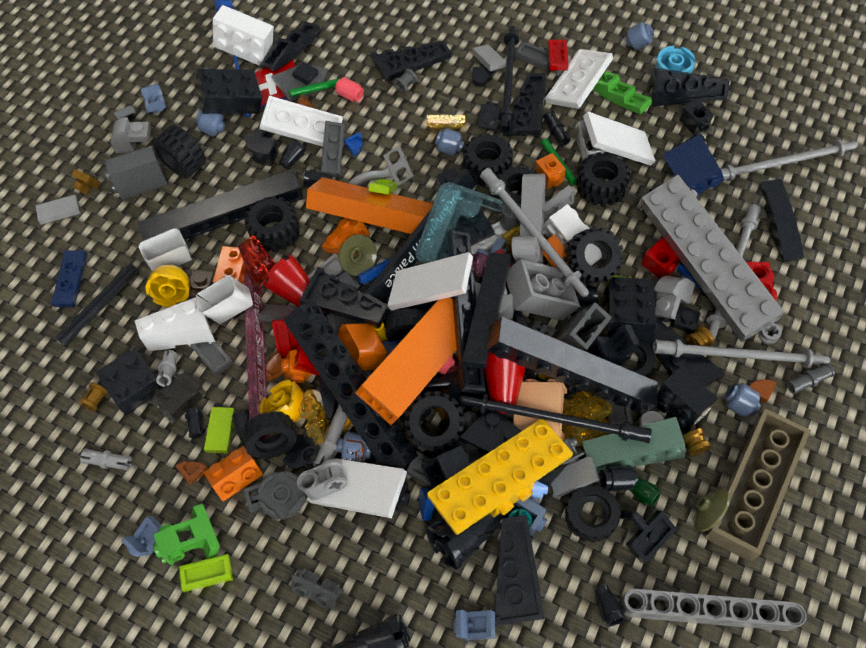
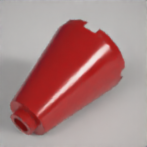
(287, 280)
(503, 380)

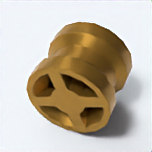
(701, 337)
(696, 442)

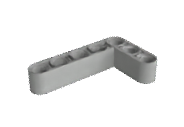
(533, 206)

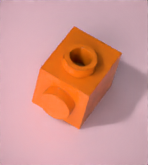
(553, 170)

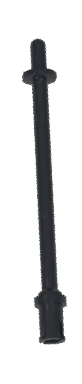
(506, 116)
(624, 430)

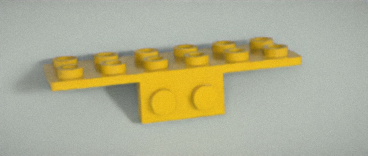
(499, 477)

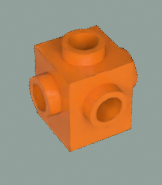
(290, 373)

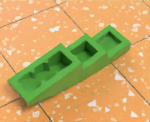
(621, 93)

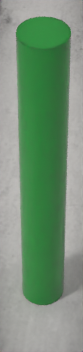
(312, 88)
(550, 149)

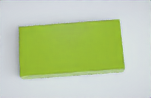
(383, 186)
(219, 430)
(205, 573)

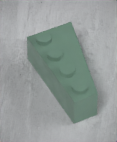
(664, 445)

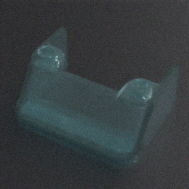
(449, 204)

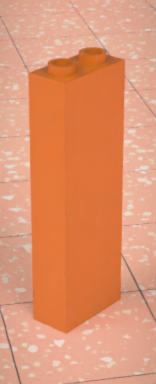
(366, 206)
(412, 363)

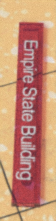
(255, 352)

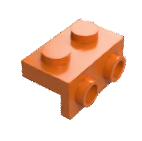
(345, 229)
(233, 473)

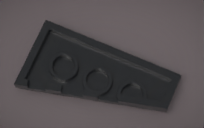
(477, 226)

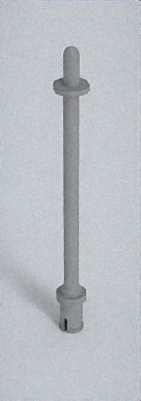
(838, 149)
(497, 187)
(748, 224)
(677, 348)

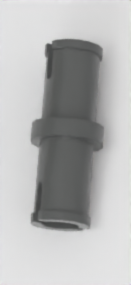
(810, 378)

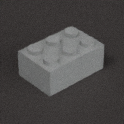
(541, 290)

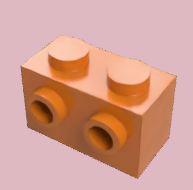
(230, 264)

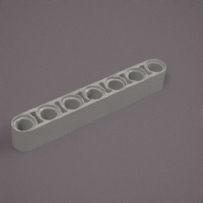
(724, 607)

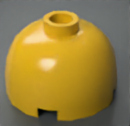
(168, 285)
(284, 398)

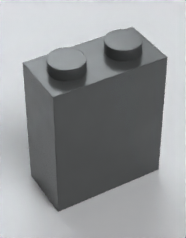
(135, 173)
(584, 327)

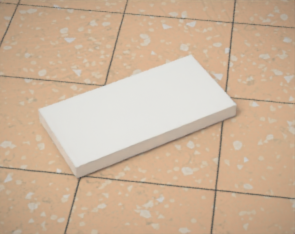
(579, 79)
(296, 120)
(618, 138)
(431, 281)
(368, 489)

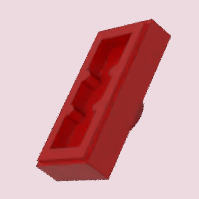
(557, 55)

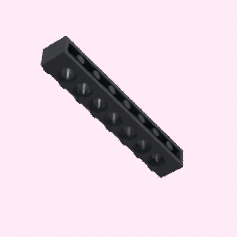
(343, 379)

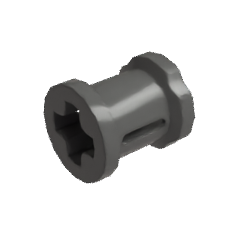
(405, 80)

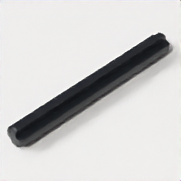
(97, 304)

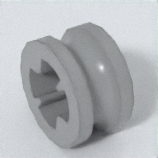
(770, 339)

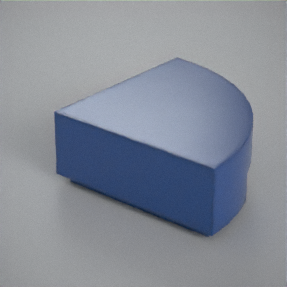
(354, 143)
(426, 505)

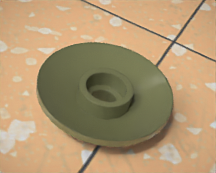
(365, 254)
(711, 509)

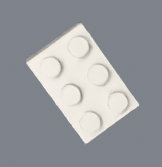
(242, 35)

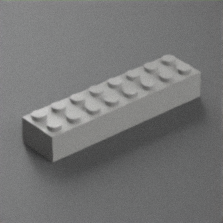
(711, 258)

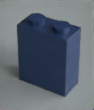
(694, 165)

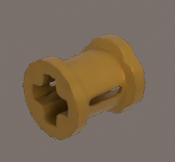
(93, 396)

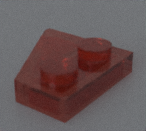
(256, 260)

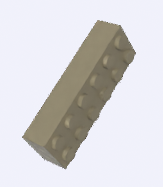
(759, 484)

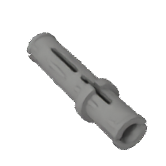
(332, 437)

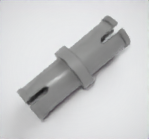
(167, 368)
(106, 459)

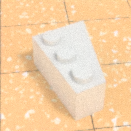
(565, 225)
(174, 326)

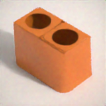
(363, 345)

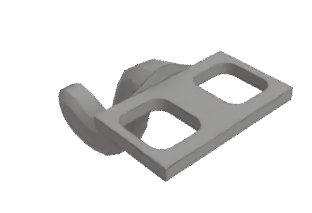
(389, 171)

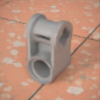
(322, 480)

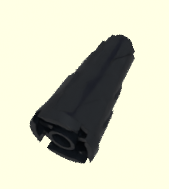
(460, 547)
(385, 634)

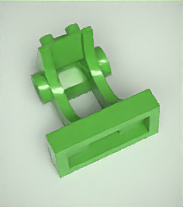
(173, 550)

